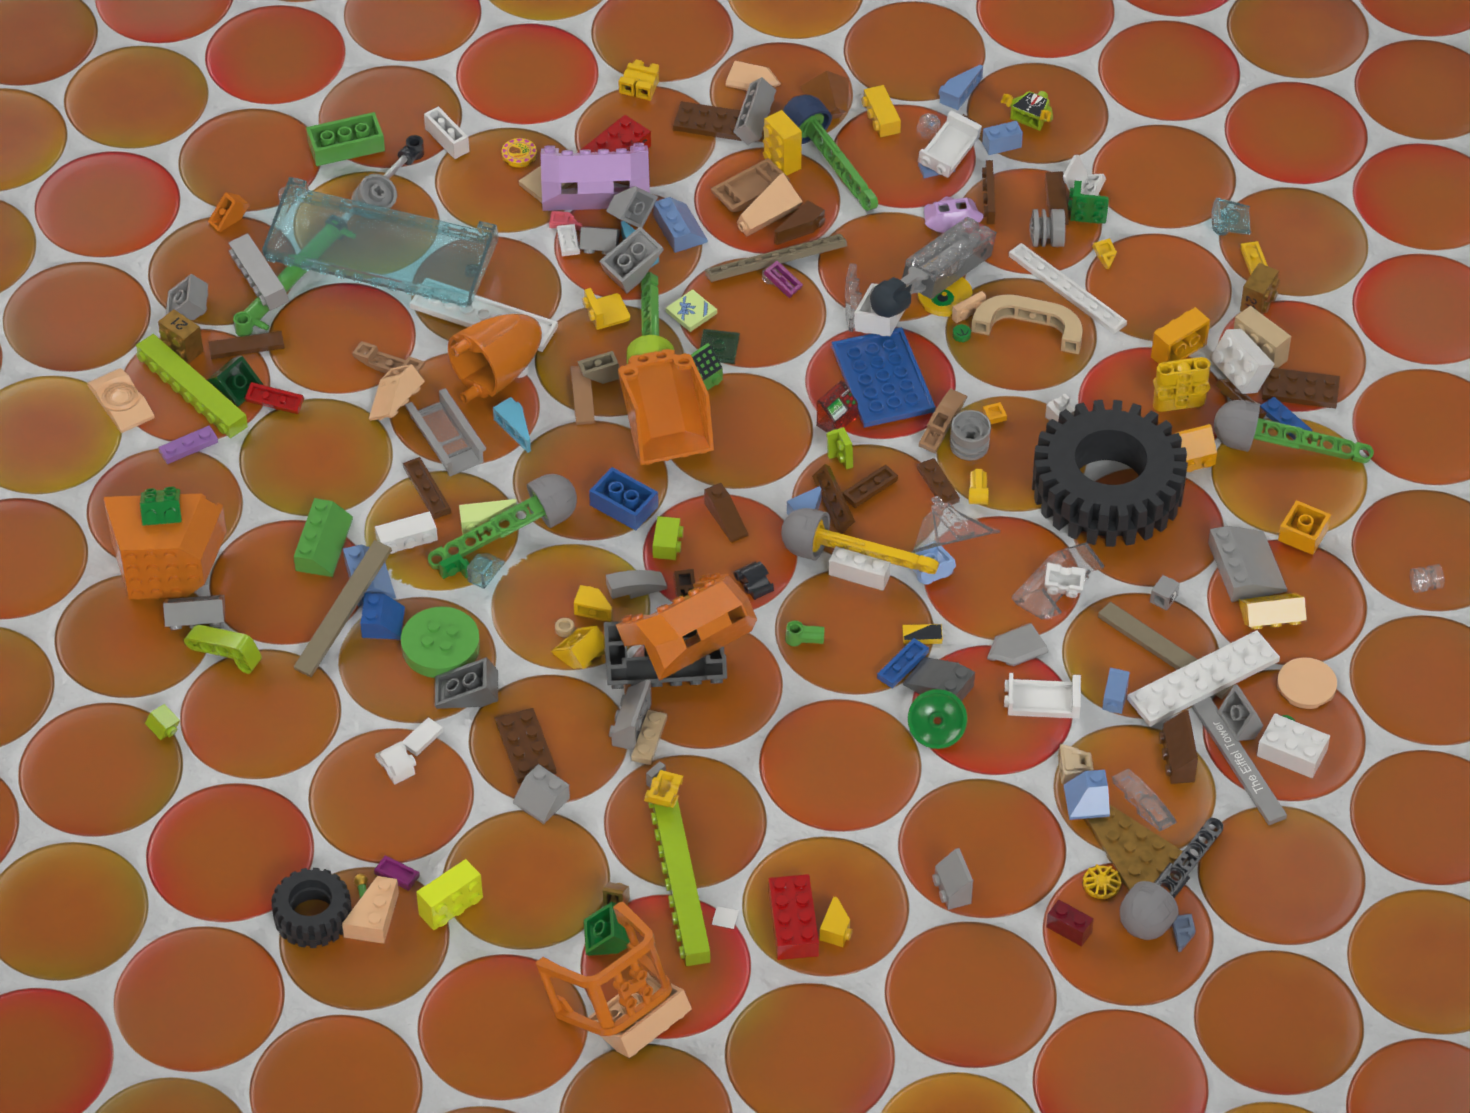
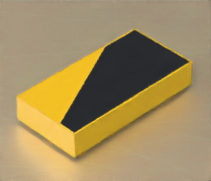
(924, 633)

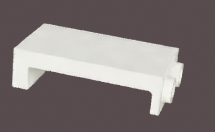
(950, 144)
(1043, 698)

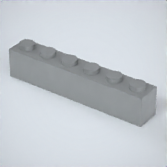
(258, 272)

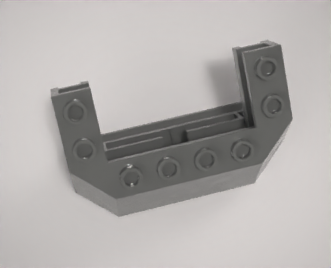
(634, 670)

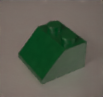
(234, 379)

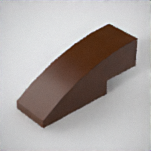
(1056, 193)

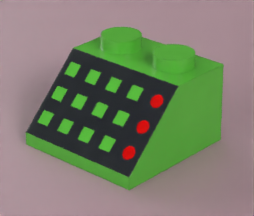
(708, 366)

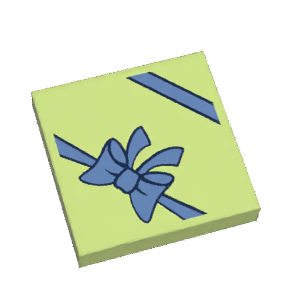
(691, 310)

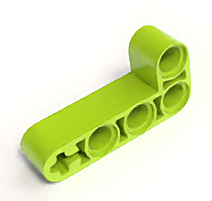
(225, 644)

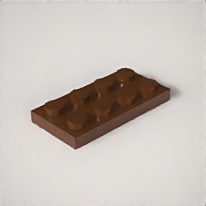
(706, 120)
(1302, 388)
(524, 743)

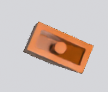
(228, 211)

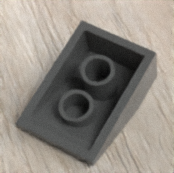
(942, 675)
(467, 686)

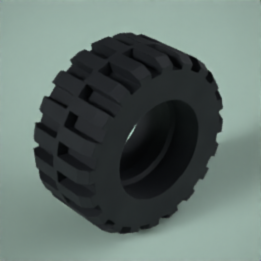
(311, 886)

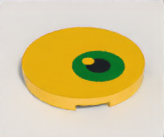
(943, 302)

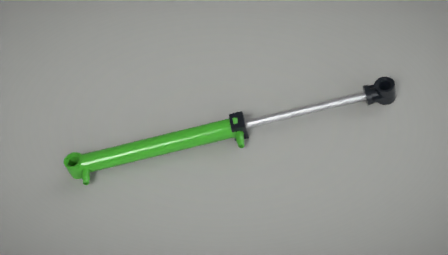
(252, 315)

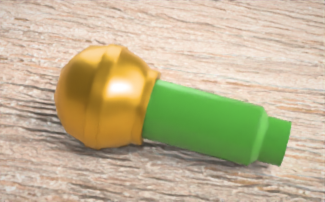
(361, 882)

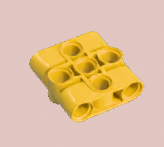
(1181, 384)

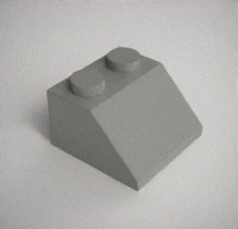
(632, 206)
(598, 239)
(188, 297)
(1240, 716)
(542, 794)
(953, 880)

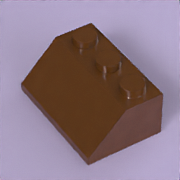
(1179, 749)

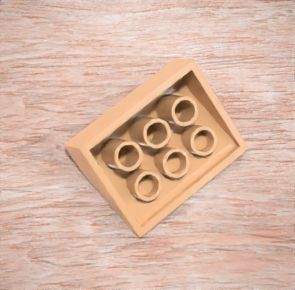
(651, 1024)

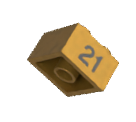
(1260, 289)
(181, 335)

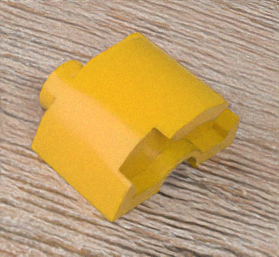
(664, 789)

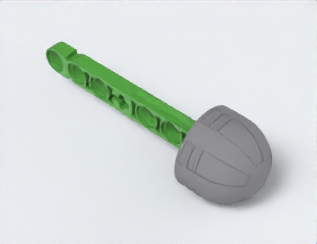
(1239, 424)
(550, 498)

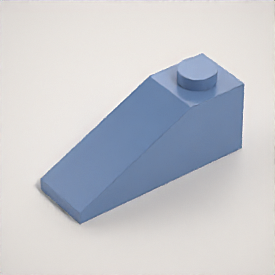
(960, 87)

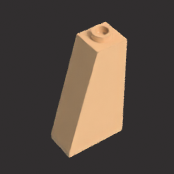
(773, 204)

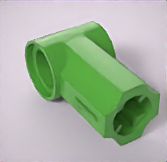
(798, 633)

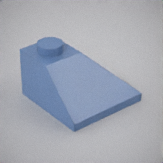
(1087, 795)

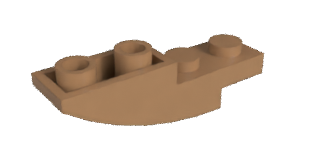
(942, 420)

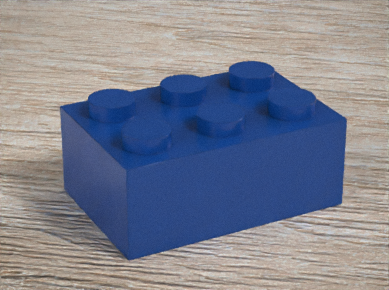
(623, 498)

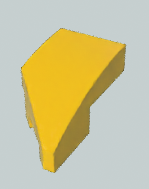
(1105, 252)

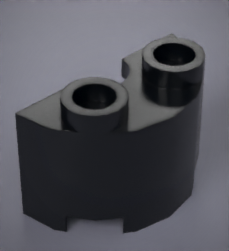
(754, 579)

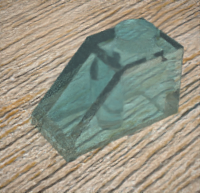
(483, 569)

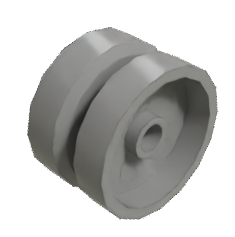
(376, 191)

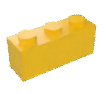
(881, 111)

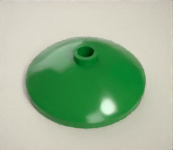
(930, 706)

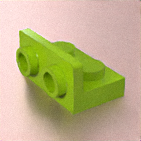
(840, 446)

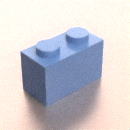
(1002, 137)

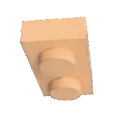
(967, 307)

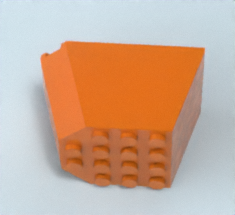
(169, 557)

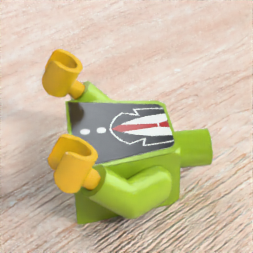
(1030, 108)

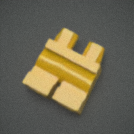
(639, 79)

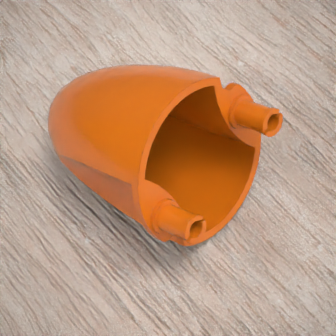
(493, 353)

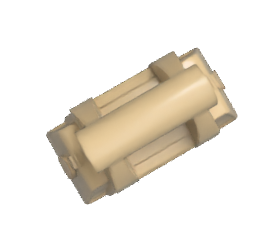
(1070, 762)

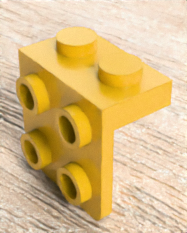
(605, 310)

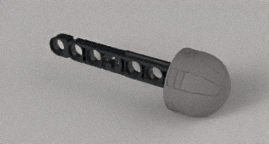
(1151, 909)

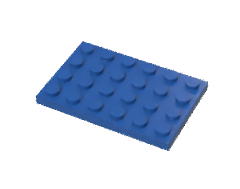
(883, 377)

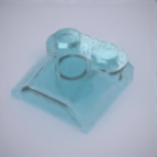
(1230, 217)

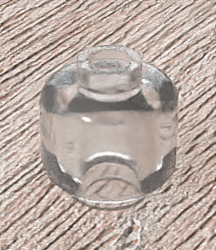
(928, 126)

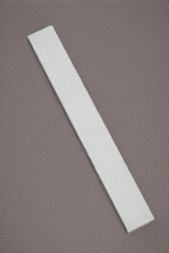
(1067, 288)

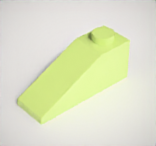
(479, 513)

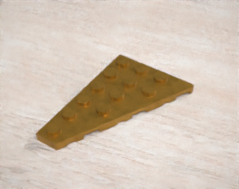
(1132, 848)

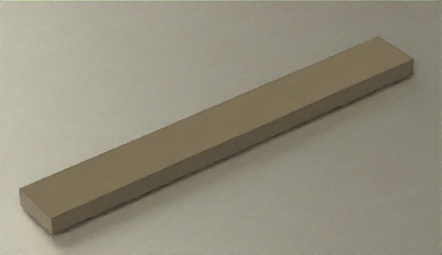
(782, 256)
(342, 608)
(1149, 639)

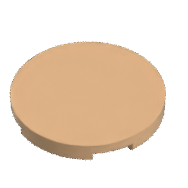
(1307, 682)

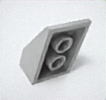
(631, 259)

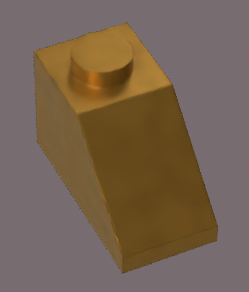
(615, 893)

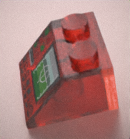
(836, 408)

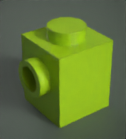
(162, 722)

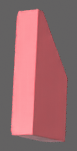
(561, 218)

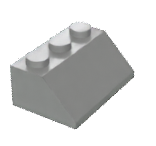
(194, 611)
(631, 715)

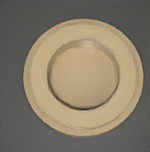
(564, 627)

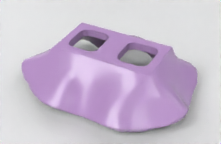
(944, 221)

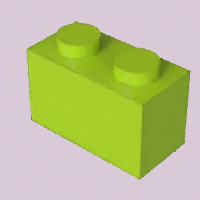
(666, 538)

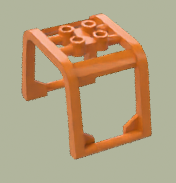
(639, 964)

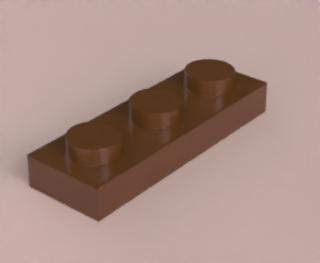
(1230, 390)
(938, 481)
(870, 486)

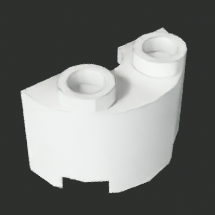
(1064, 580)
(397, 762)

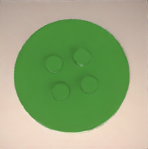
(439, 641)

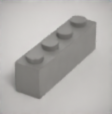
(754, 110)

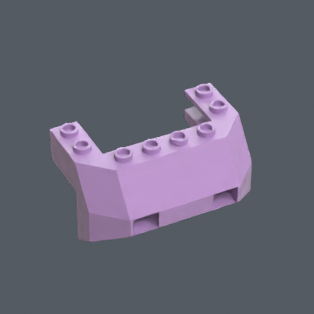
(593, 175)

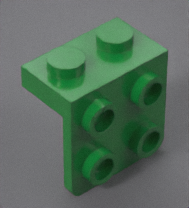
(1087, 207)
(160, 506)

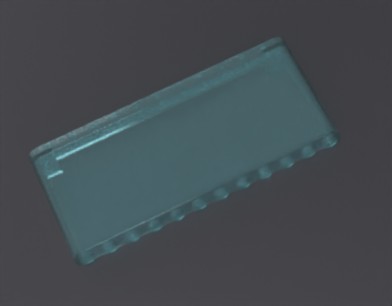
(379, 245)

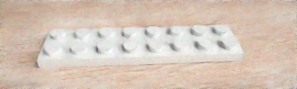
(478, 311)
(1203, 678)

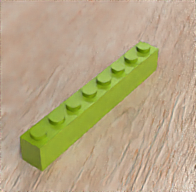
(191, 386)

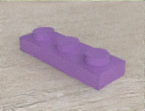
(188, 444)

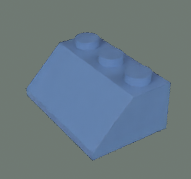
(678, 224)
(382, 581)

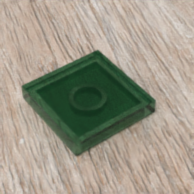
(723, 344)

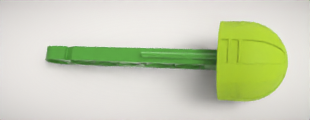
(650, 339)

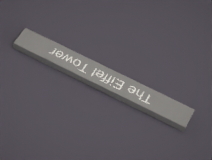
(1239, 762)

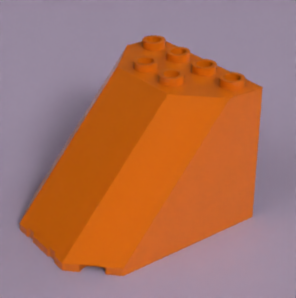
(666, 406)

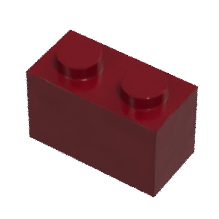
(1070, 922)

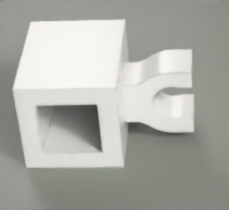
(1057, 405)

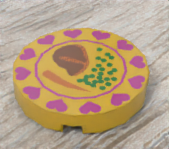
(519, 152)

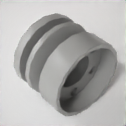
(1048, 227)
(970, 435)

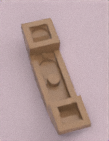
(380, 361)
(582, 397)

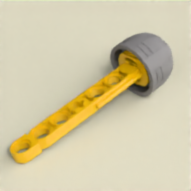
(807, 533)

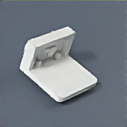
(1076, 171)

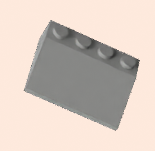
(1245, 562)

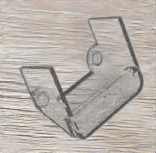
(1033, 593)

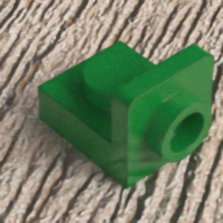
(453, 565)

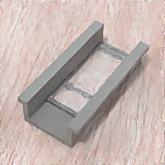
(449, 434)

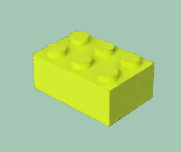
(449, 894)

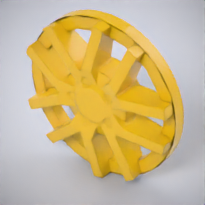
(1102, 881)

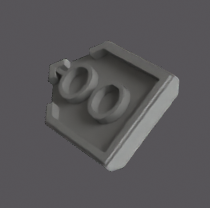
(1017, 646)

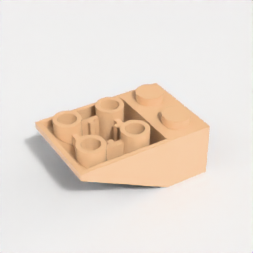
(395, 391)

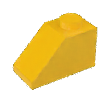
(592, 604)
(836, 925)

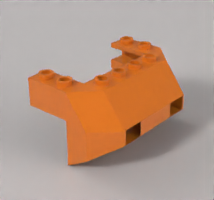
(716, 610)

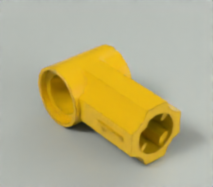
(978, 487)

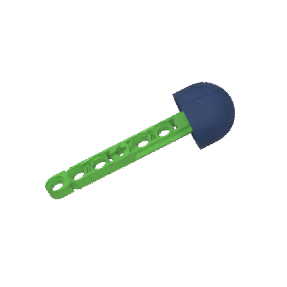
(813, 120)

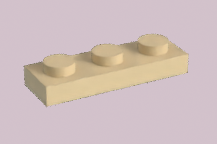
(649, 737)

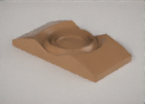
(746, 186)

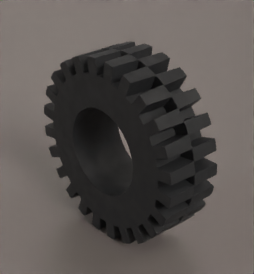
(1102, 507)

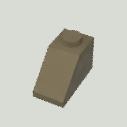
(600, 368)

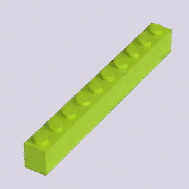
(681, 884)

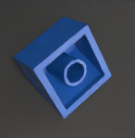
(381, 617)

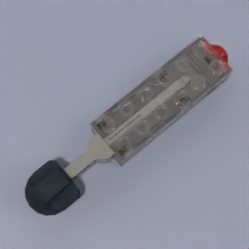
(935, 266)

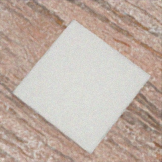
(725, 917)

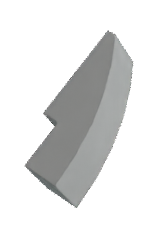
(635, 583)

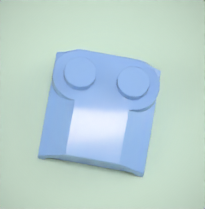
(945, 567)

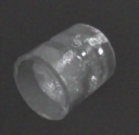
(1423, 578)

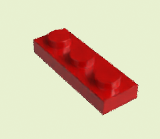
(274, 398)

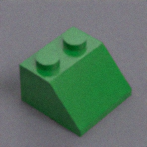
(604, 932)

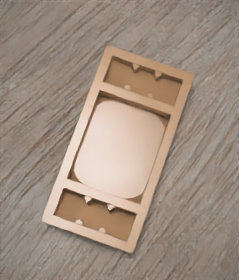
(121, 400)

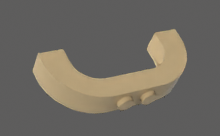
(1033, 311)

